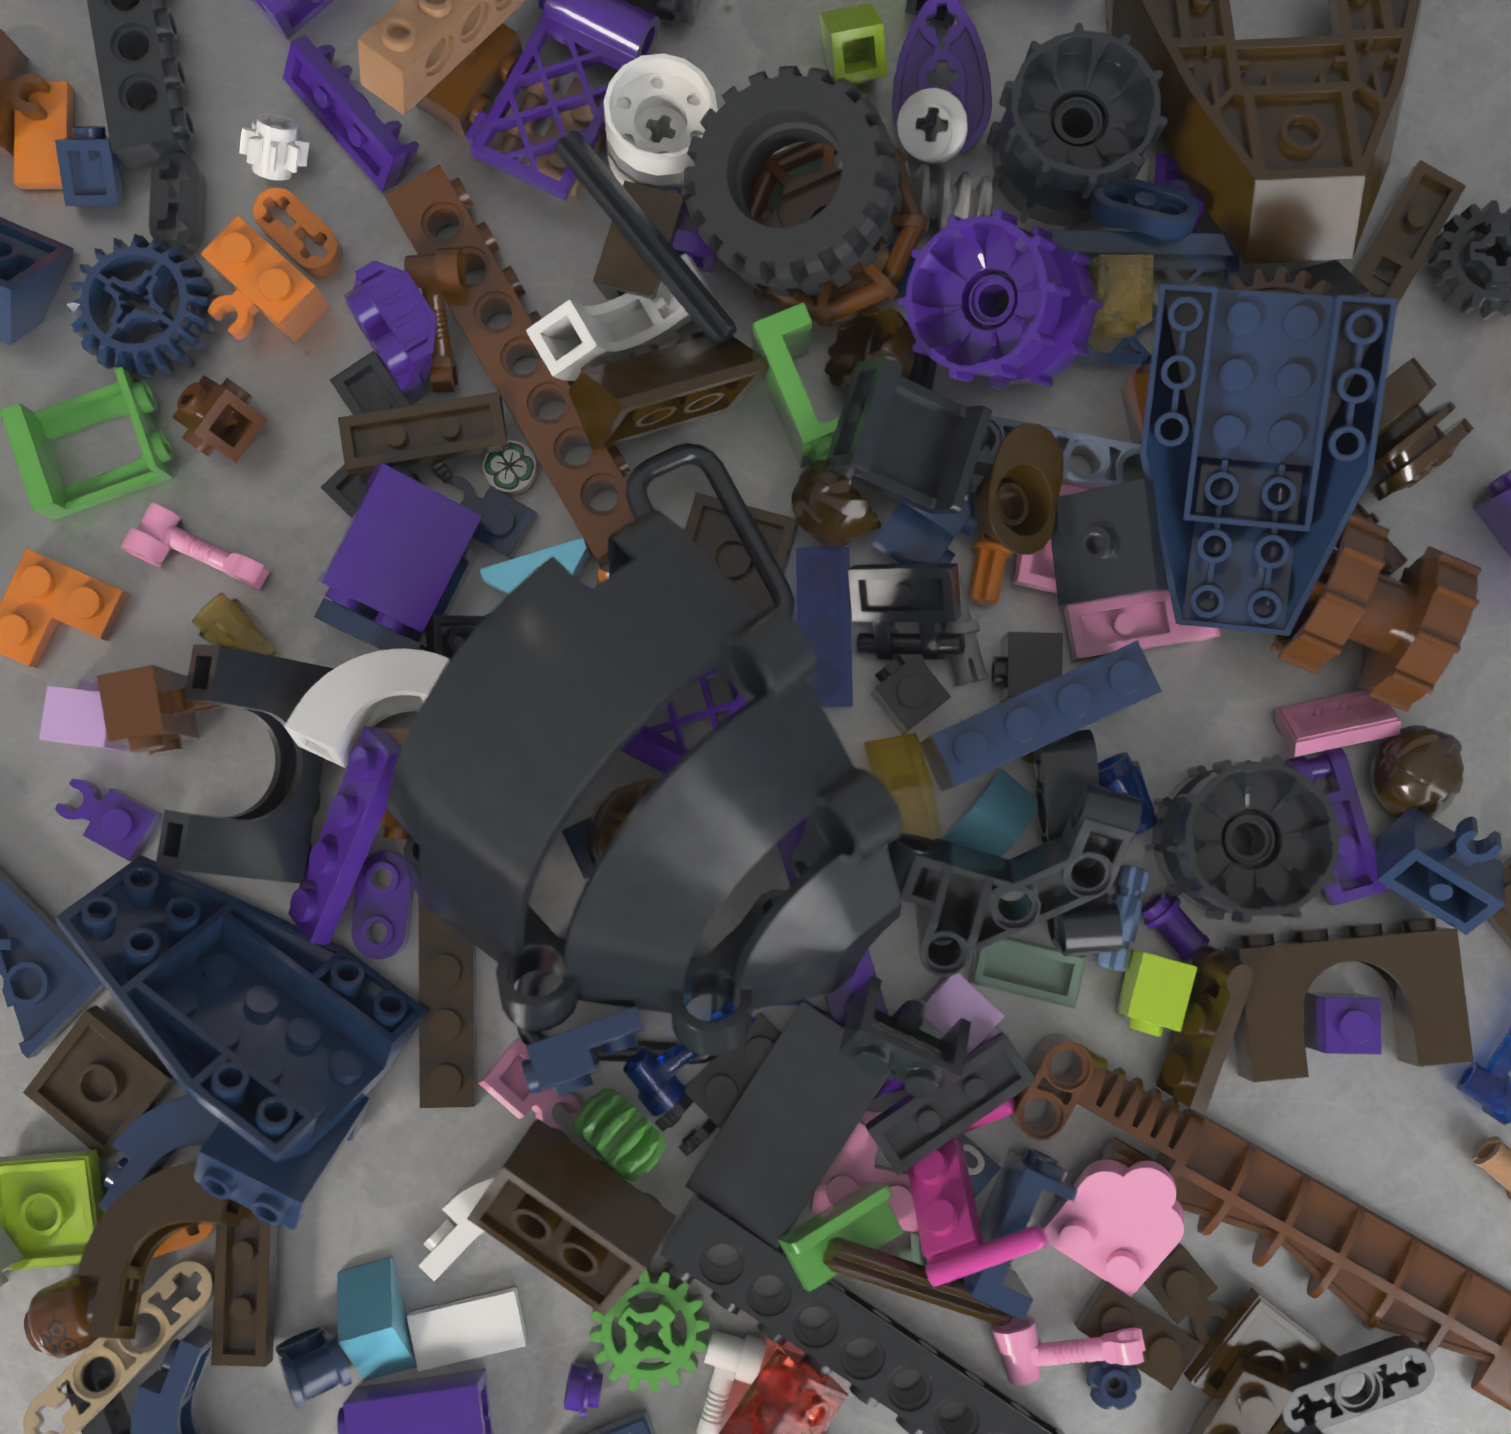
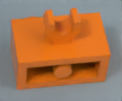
(262, 284)

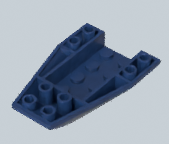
(241, 1003)

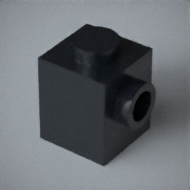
(1026, 662)
(908, 692)

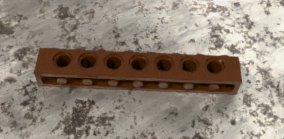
(421, 210)

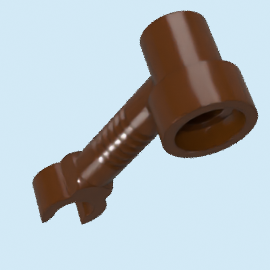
(435, 276)

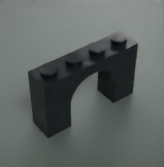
(276, 832)

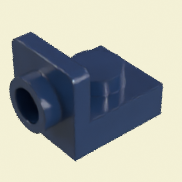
(89, 168)

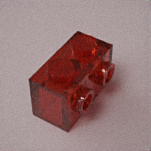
(787, 1399)

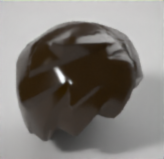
(874, 335)
(830, 507)
(1417, 770)

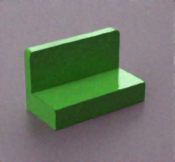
(859, 1217)

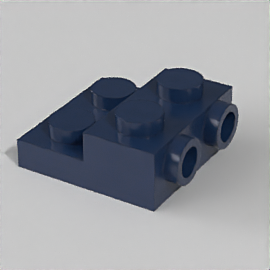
(571, 1056)

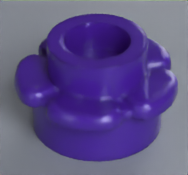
(582, 1388)

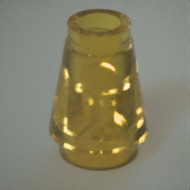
(230, 625)

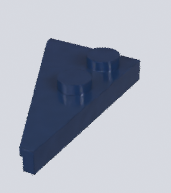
(39, 970)

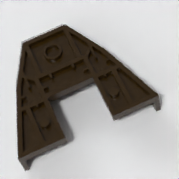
(1278, 130)

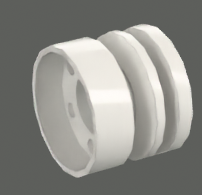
(651, 117)

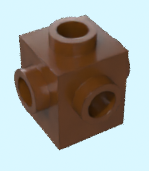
(218, 417)

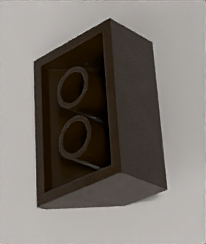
(663, 387)
(572, 1217)

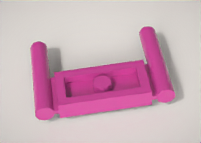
(949, 1215)

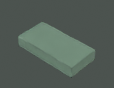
(1029, 971)

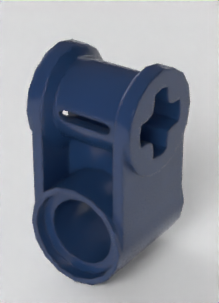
(312, 1364)

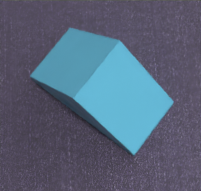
(509, 574)
(994, 817)
(374, 1319)

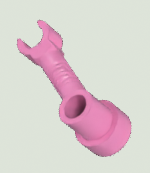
(159, 534)
(1025, 1352)

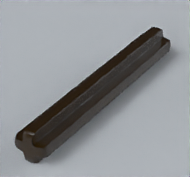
(906, 1278)

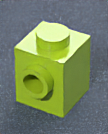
(854, 43)
(1155, 992)

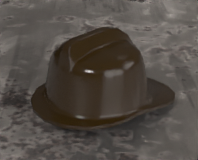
(1023, 490)

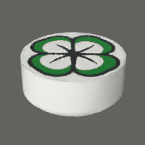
(512, 469)

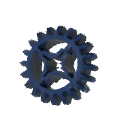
(159, 274)

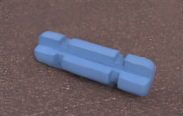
(1131, 883)

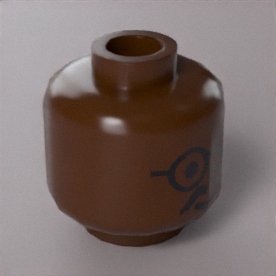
(59, 1318)

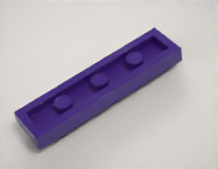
(346, 836)

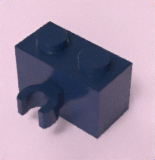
(1443, 868)

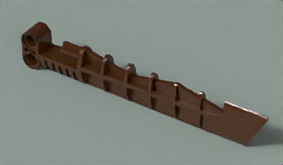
(1358, 1255)

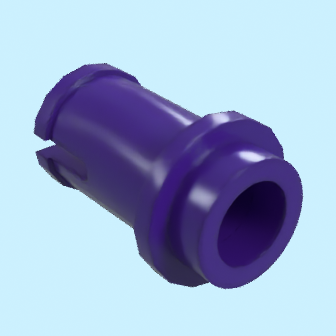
(1174, 925)

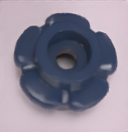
(1120, 1397)

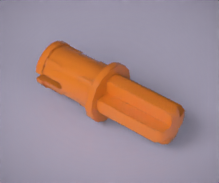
(987, 570)

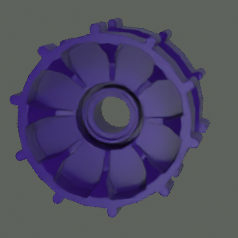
(956, 292)

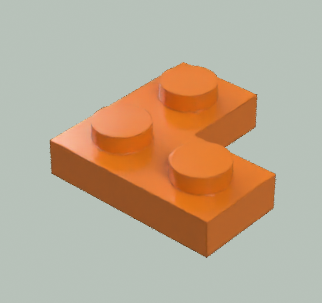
(52, 593)

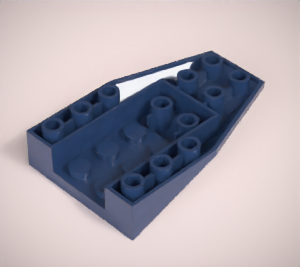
(1259, 443)

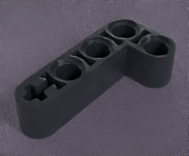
(1060, 779)

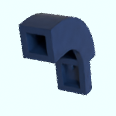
(154, 1139)
(168, 1396)

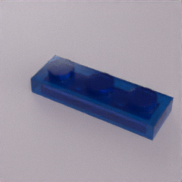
(826, 620)

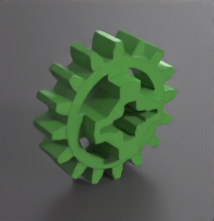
(665, 1344)

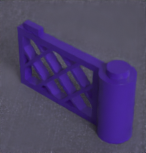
(603, 31)

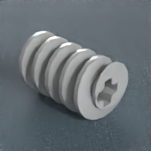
(919, 110)
(941, 199)

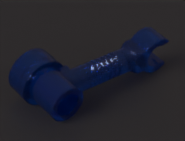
(655, 1077)
(1491, 1083)

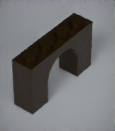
(1415, 964)

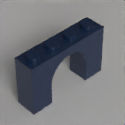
(1039, 716)

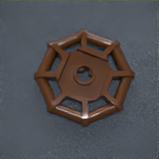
(805, 199)

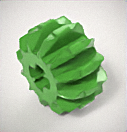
(619, 1134)

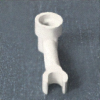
(732, 1360)

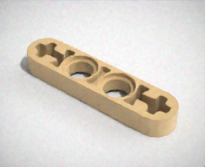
(124, 1355)

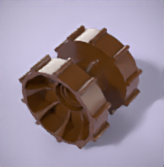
(1405, 624)

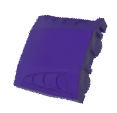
(395, 324)

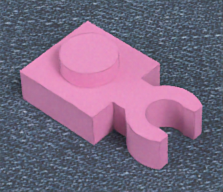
(508, 1085)

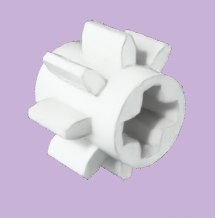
(274, 146)

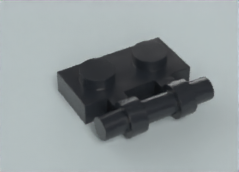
(906, 594)

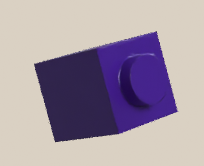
(1342, 1023)

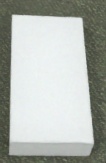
(467, 1329)

